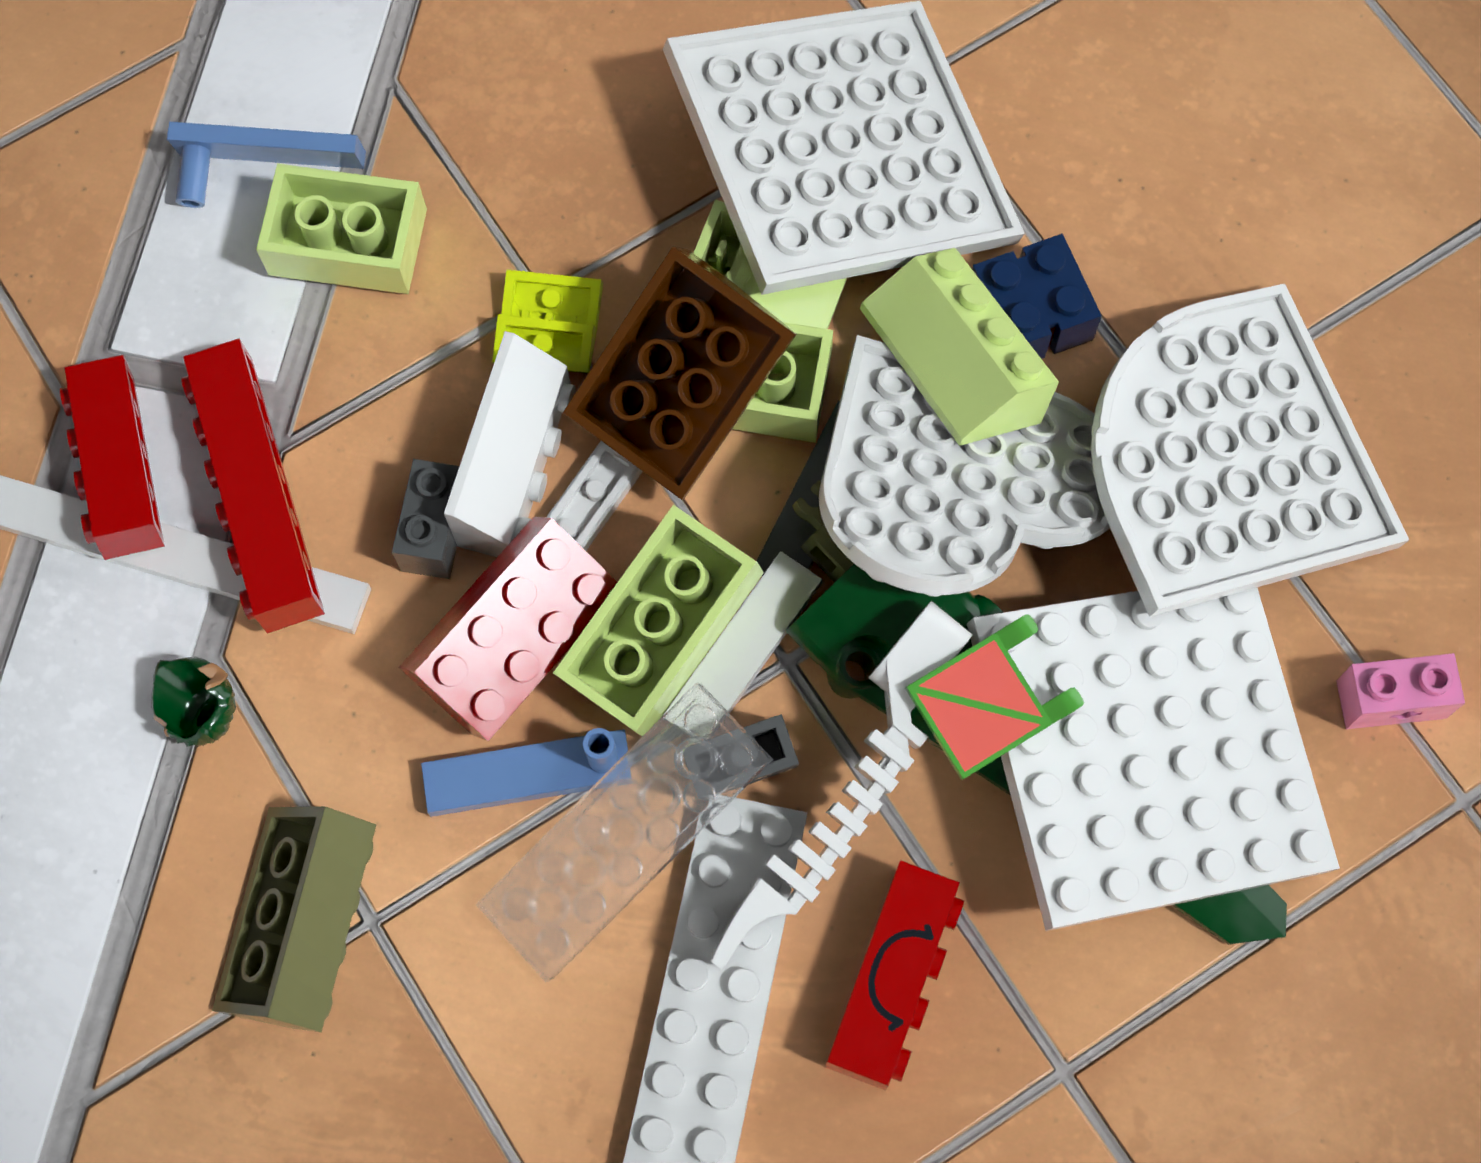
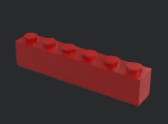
(252, 487)

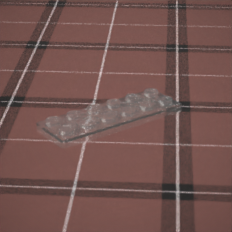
(623, 832)

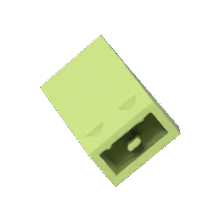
(722, 250)

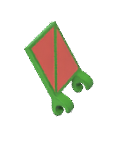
(983, 703)

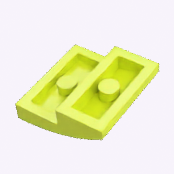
(552, 314)

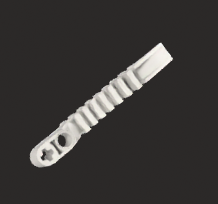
(921, 649)

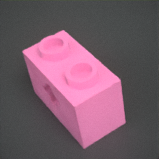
(1400, 691)

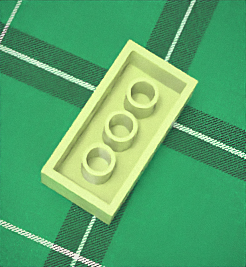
(659, 621)

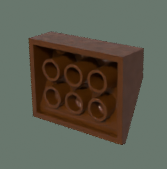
(679, 371)

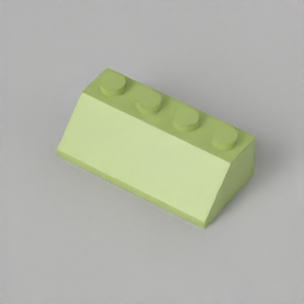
(960, 348)

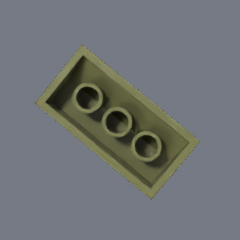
(295, 917)

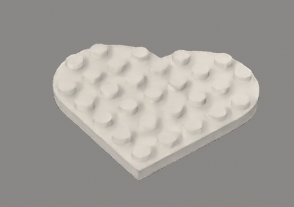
(945, 513)

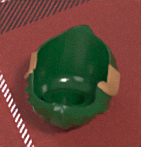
(192, 700)

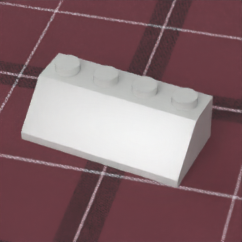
(508, 447)

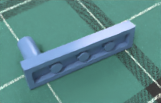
(200, 142)
(521, 772)

